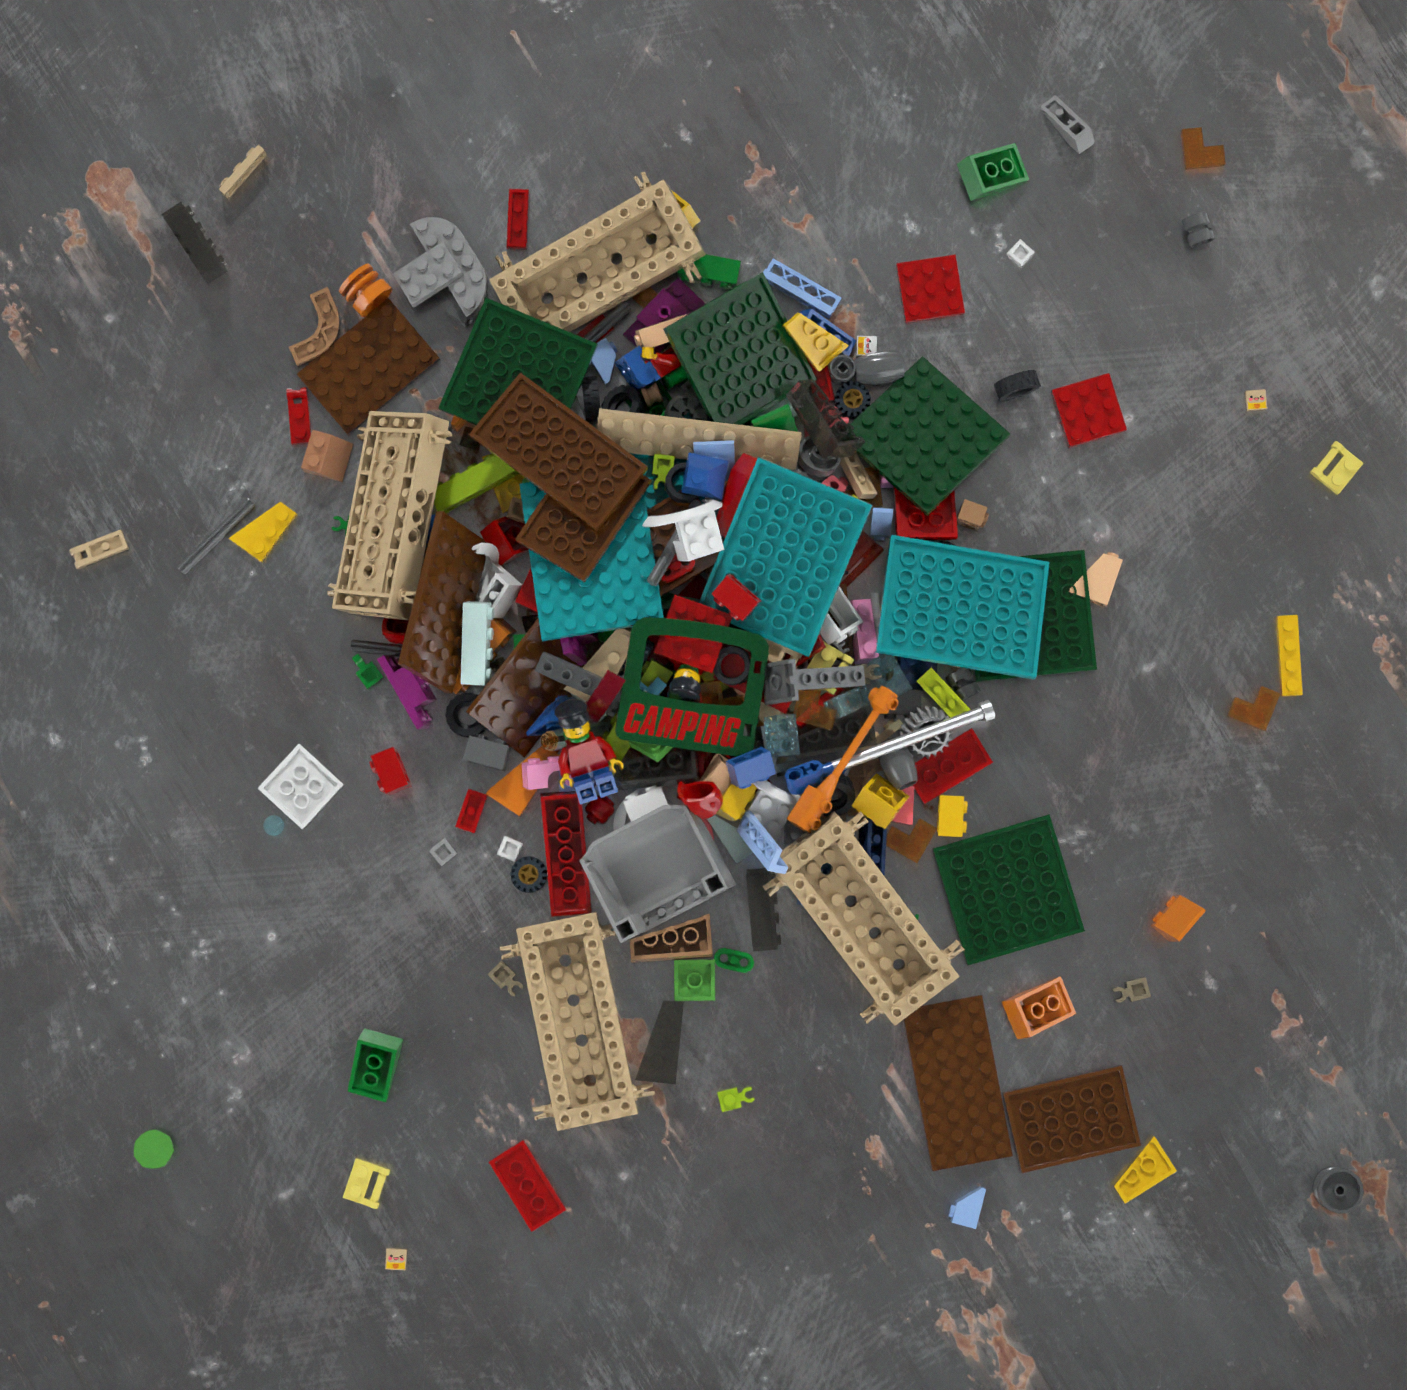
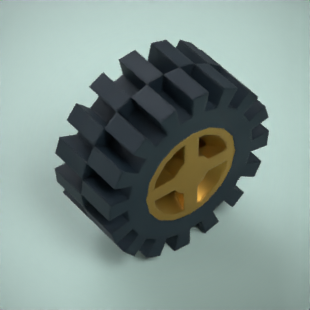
(856, 394)
(523, 870)

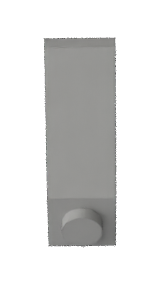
(1068, 124)

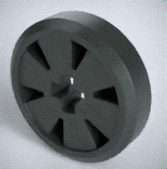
(683, 403)

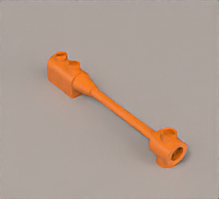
(817, 800)

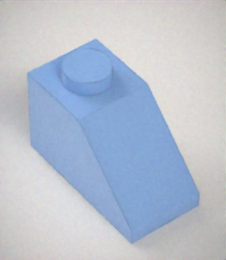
(604, 360)
(880, 523)
(968, 1208)

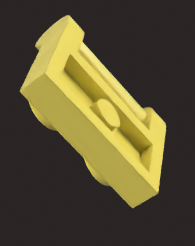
(1343, 470)
(826, 658)
(360, 1180)

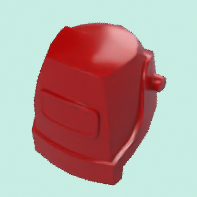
(394, 629)
(701, 798)

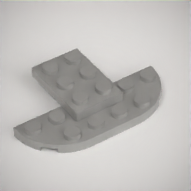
(445, 263)

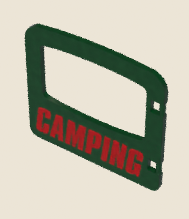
(683, 723)

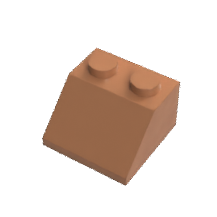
(327, 456)

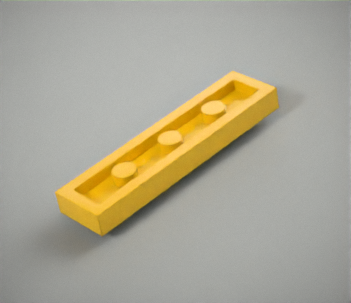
(1289, 655)

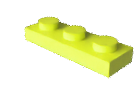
(942, 693)

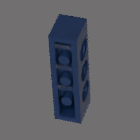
(873, 841)

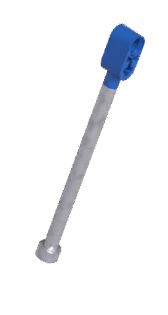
(814, 773)

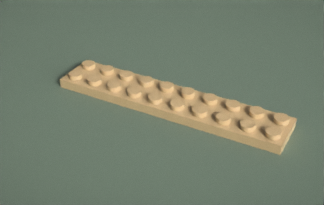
(675, 436)

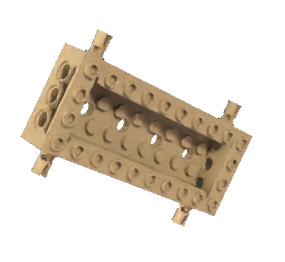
(591, 252)
(390, 514)
(877, 905)
(560, 1023)

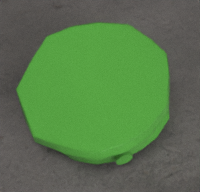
(153, 1149)

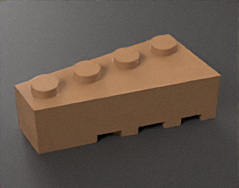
(675, 942)

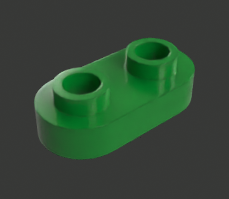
(734, 959)

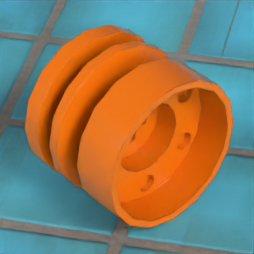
(365, 290)

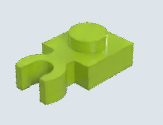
(661, 467)
(731, 1099)

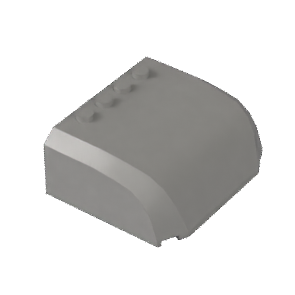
(655, 869)

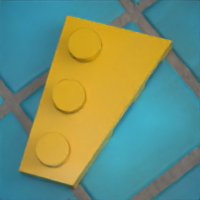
(814, 341)
(265, 531)
(1145, 1172)

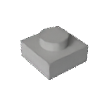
(443, 852)

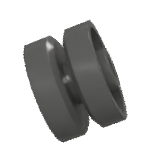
(812, 462)
(1350, 1189)

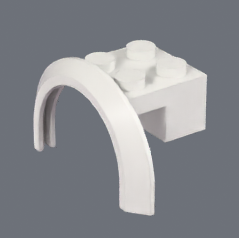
(695, 528)
(496, 583)
(642, 802)
(772, 806)

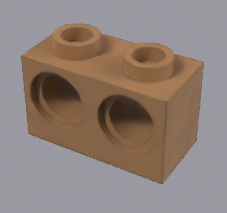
(972, 515)

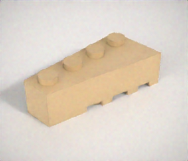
(608, 657)

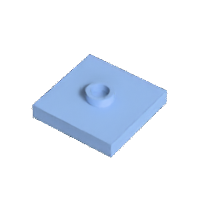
(717, 449)

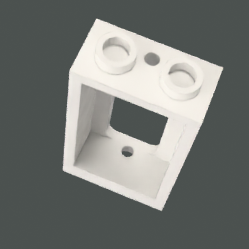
(844, 615)

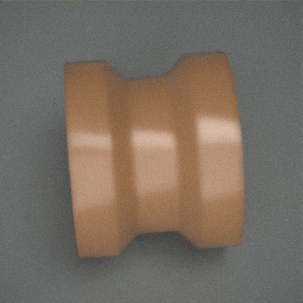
(652, 395)

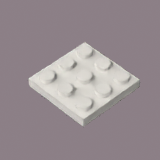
(301, 786)

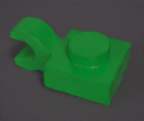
(368, 672)

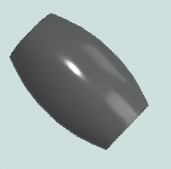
(879, 368)
(899, 768)

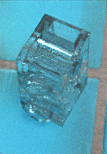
(849, 701)
(781, 735)

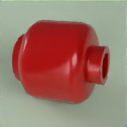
(599, 810)

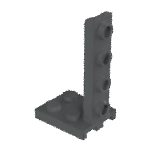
(574, 677)
(784, 680)
(781, 768)

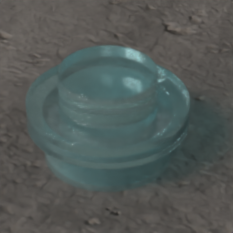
(273, 825)

